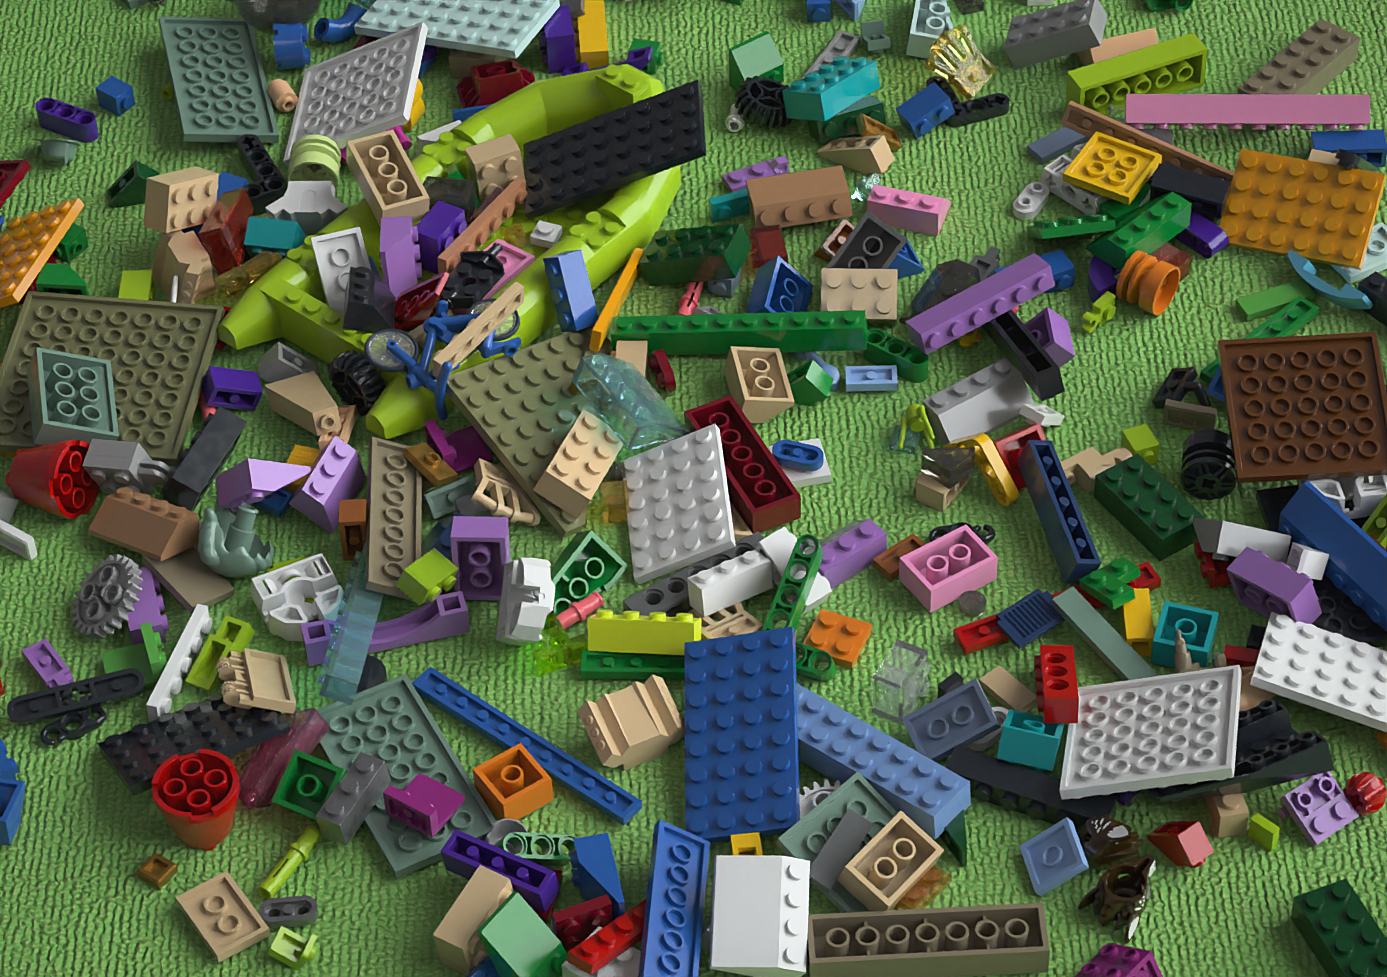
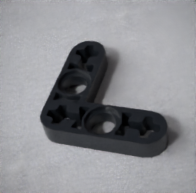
(992, 105)

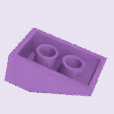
(254, 480)

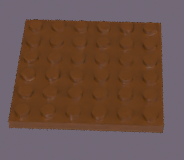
(1305, 406)

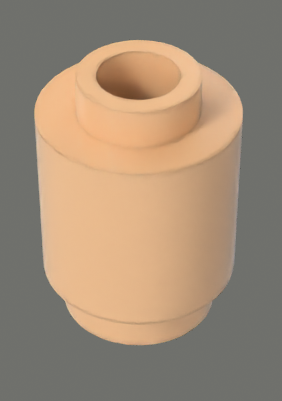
(282, 95)

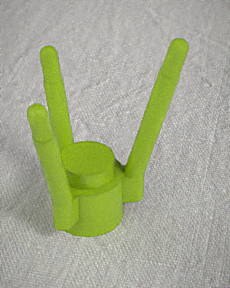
(917, 421)

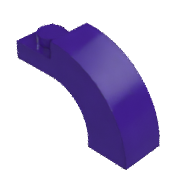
(1101, 279)

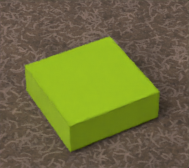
(1263, 832)

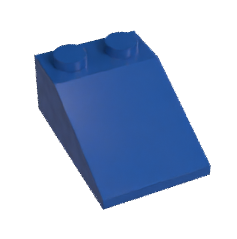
(596, 871)

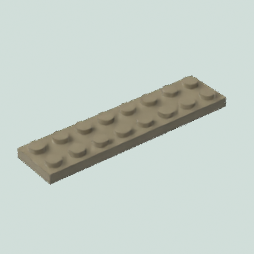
(392, 516)

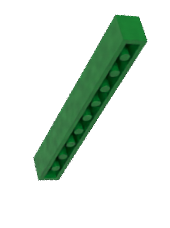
(764, 330)

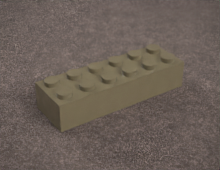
(1306, 62)

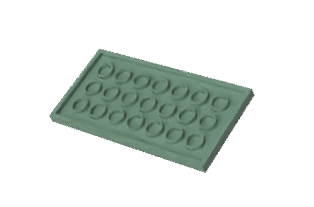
(217, 79)
(400, 730)

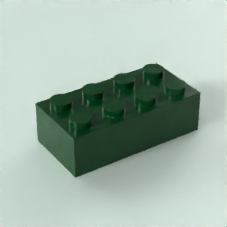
(695, 254)
(1147, 506)
(1341, 931)

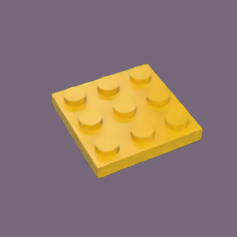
(1112, 168)

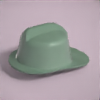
(58, 151)

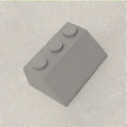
(1230, 539)

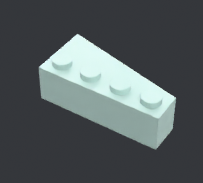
(928, 22)

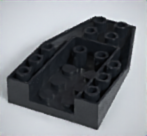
(1266, 756)

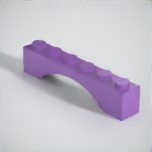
(432, 621)

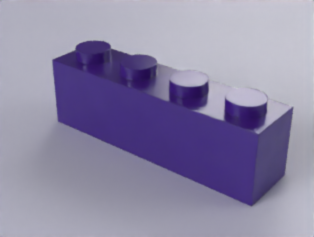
(533, 882)

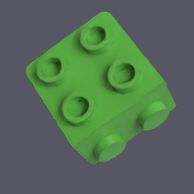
(140, 656)

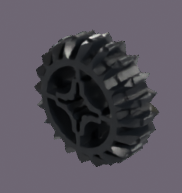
(762, 102)
(356, 380)

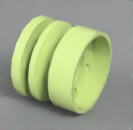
(314, 160)

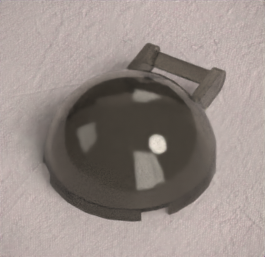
(265, 13)

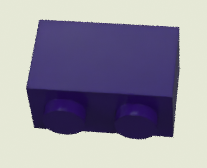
(231, 388)

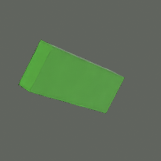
(1273, 299)

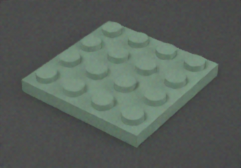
(811, 832)

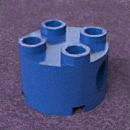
(290, 46)

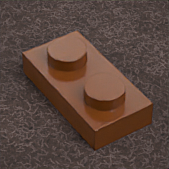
(888, 561)

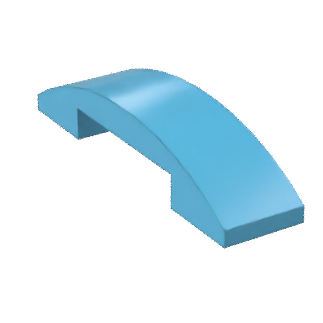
(1346, 297)

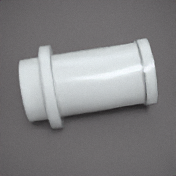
(734, 121)

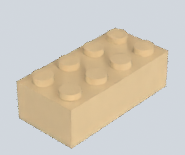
(387, 177)
(579, 464)

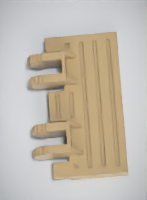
(256, 680)

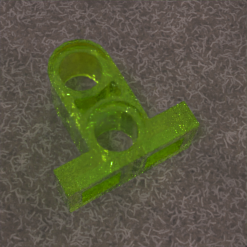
(556, 648)

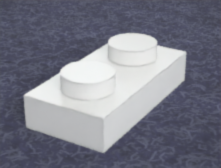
(1041, 414)

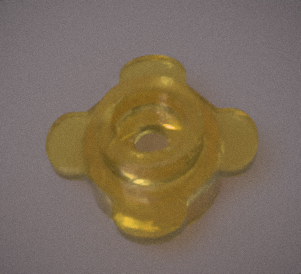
(516, 230)

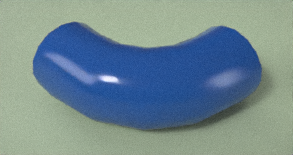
(339, 29)

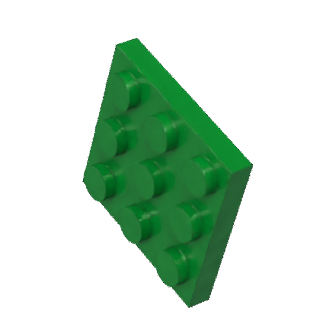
(1070, 226)

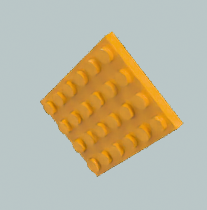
(1302, 207)
(28, 245)

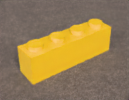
(591, 35)

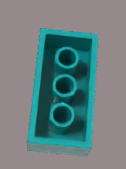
(831, 88)

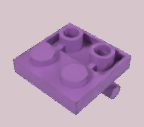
(1318, 807)

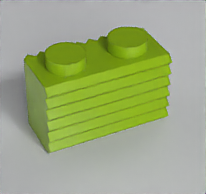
(428, 577)

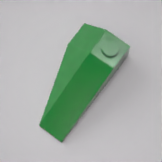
(584, 568)

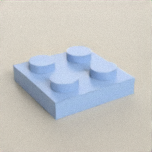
(1054, 856)

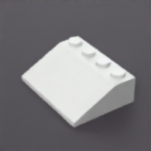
(760, 915)

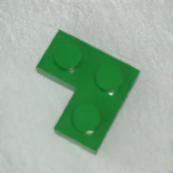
(1110, 583)

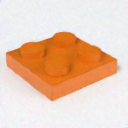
(839, 636)

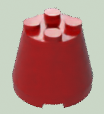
(54, 478)
(197, 796)

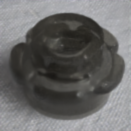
(617, 471)

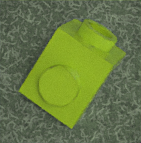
(292, 948)

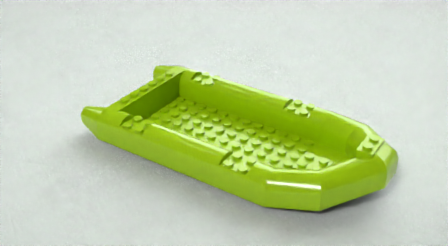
(605, 227)

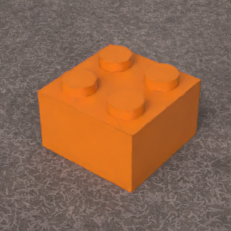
(513, 783)

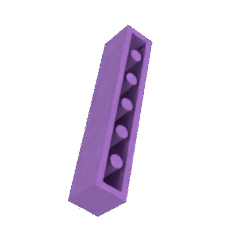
(980, 303)

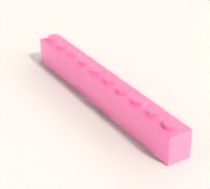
(1247, 110)

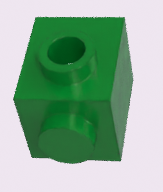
(657, 56)
(72, 243)

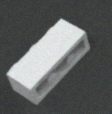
(778, 550)
(730, 582)

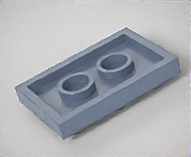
(951, 721)

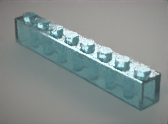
(352, 635)

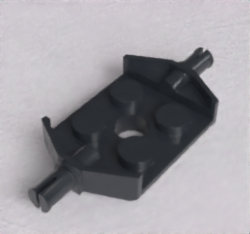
(472, 278)

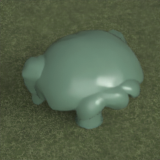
(230, 542)

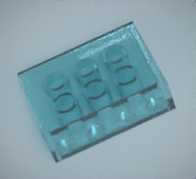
(627, 401)

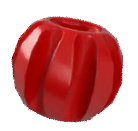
(1365, 793)

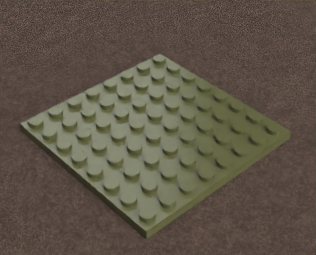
(154, 353)

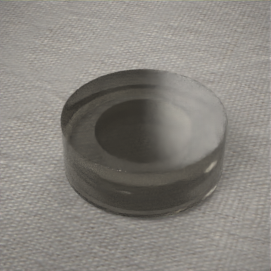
(972, 603)

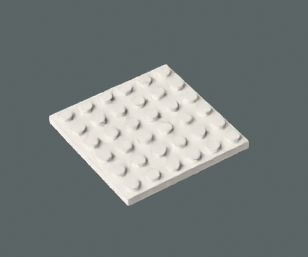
(360, 90)
(1153, 733)

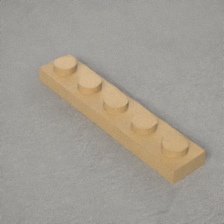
(479, 328)

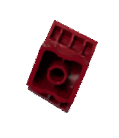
(492, 83)

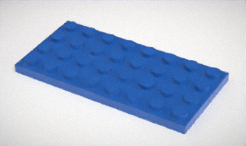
(741, 735)

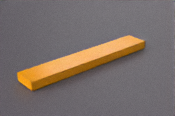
(616, 300)

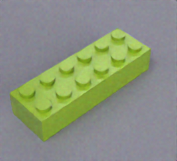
(1156, 69)

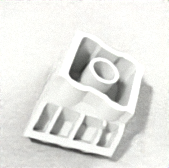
(309, 204)

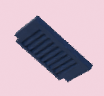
(1029, 618)

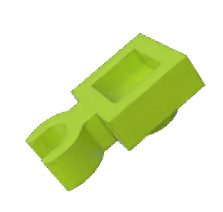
(1101, 311)

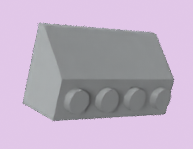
(978, 402)

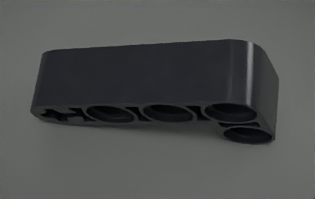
(267, 179)

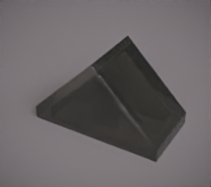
(948, 464)

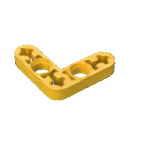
(990, 465)

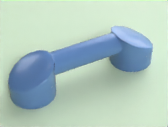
(829, 369)

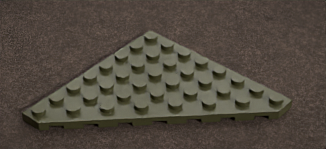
(527, 410)

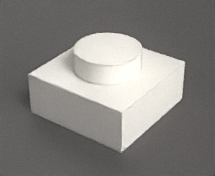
(545, 234)

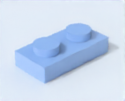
(871, 378)

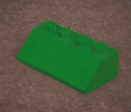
(1143, 230)

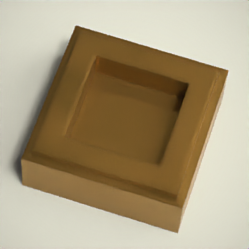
(157, 871)

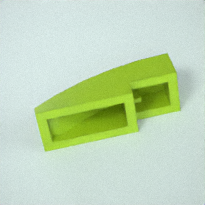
(232, 636)

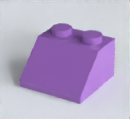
(1053, 335)

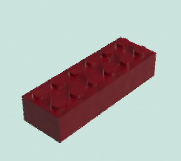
(753, 476)

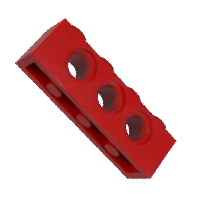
(1056, 684)

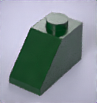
(130, 186)

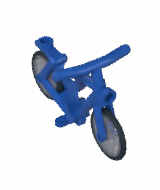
(398, 351)

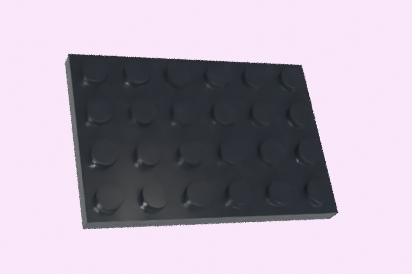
(195, 727)

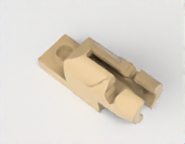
(1088, 463)

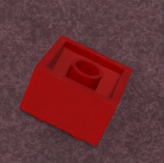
(1011, 446)

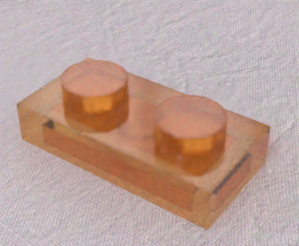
(925, 889)

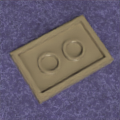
(190, 579)

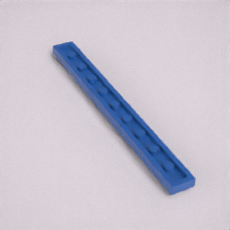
(507, 733)

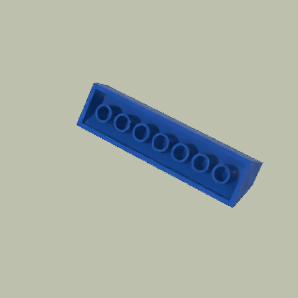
(1354, 559)

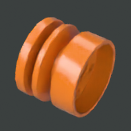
(1148, 282)

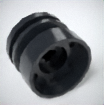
(1208, 465)

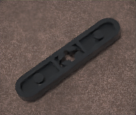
(1353, 161)
(103, 690)

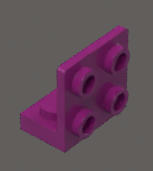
(459, 448)
(423, 804)
(1121, 961)

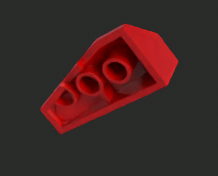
(417, 303)

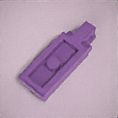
(736, 179)
(47, 664)

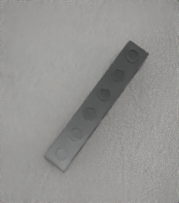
(672, 593)

